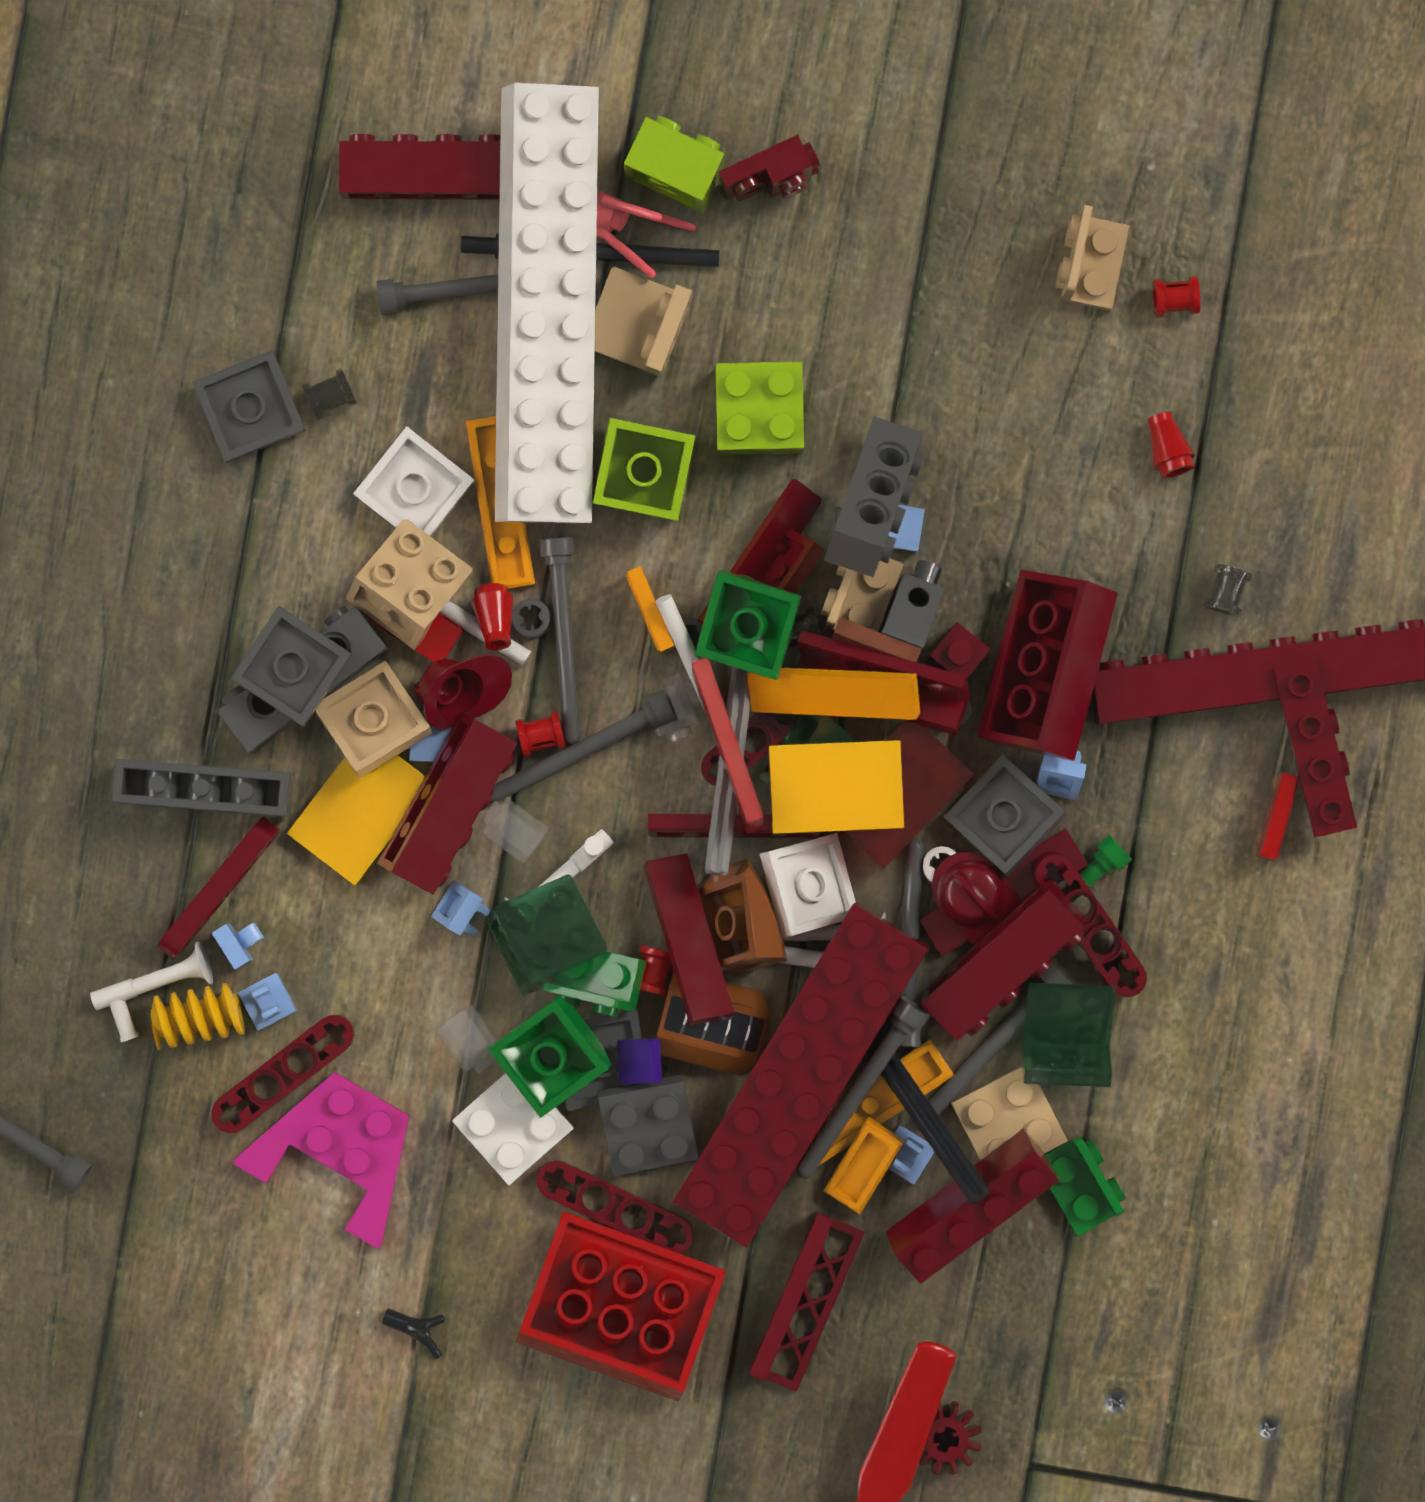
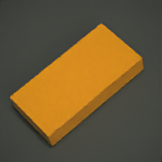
(649, 610)
(864, 1165)

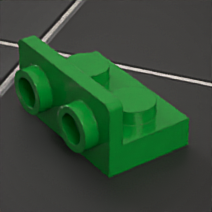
(606, 980)
(1082, 1189)

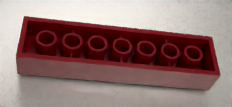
(801, 1074)

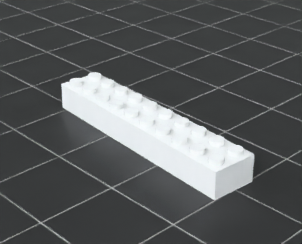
(546, 303)

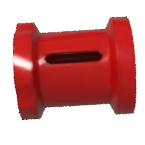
(1176, 296)
(540, 734)
(656, 970)

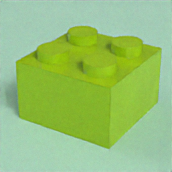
(675, 163)
(759, 408)
(643, 469)

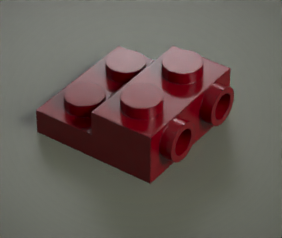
(781, 167)

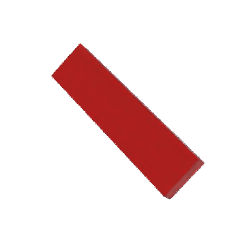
(727, 745)

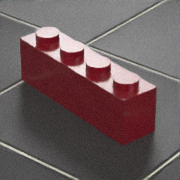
(420, 168)
(448, 803)
(1003, 961)
(951, 1225)

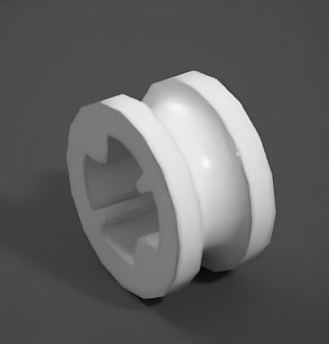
(928, 871)

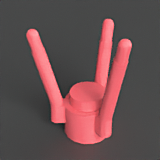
(614, 213)

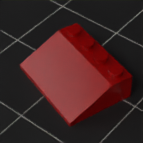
(621, 1306)

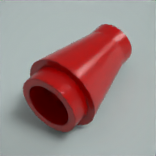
(1169, 447)
(493, 612)

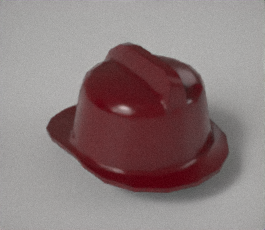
(464, 687)
(972, 894)

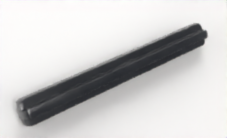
(932, 1127)

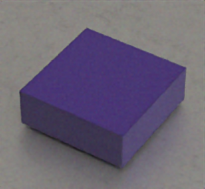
(639, 1061)

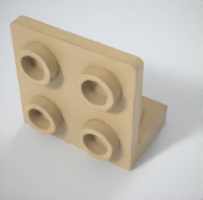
(1094, 261)
(639, 320)
(408, 583)
(861, 596)

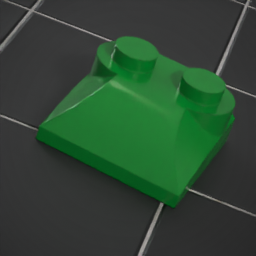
(748, 624)
(551, 1055)

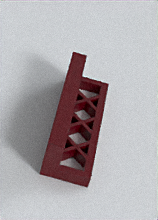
(941, 692)
(792, 1294)

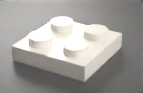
(414, 484)
(808, 884)
(509, 1129)

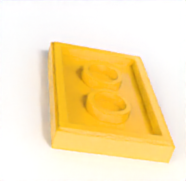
(836, 786)
(356, 817)

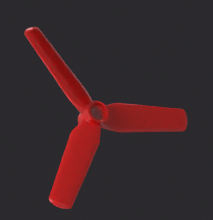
(906, 1425)

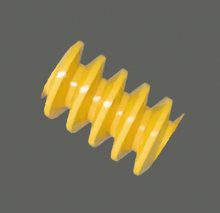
(196, 1016)

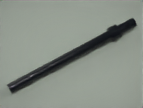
(606, 252)

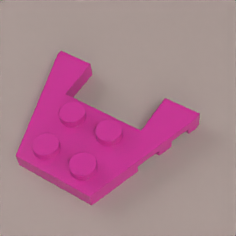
(348, 1133)

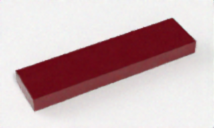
(699, 827)
(944, 933)
(688, 939)

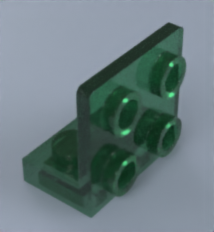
(545, 933)
(1068, 1035)

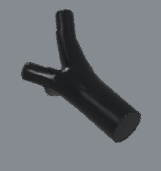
(415, 1327)

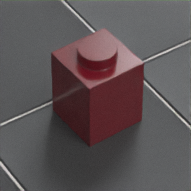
(959, 652)

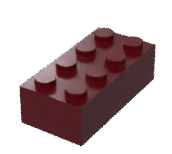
(1047, 664)

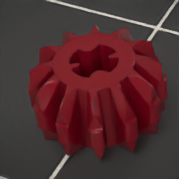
(952, 1450)

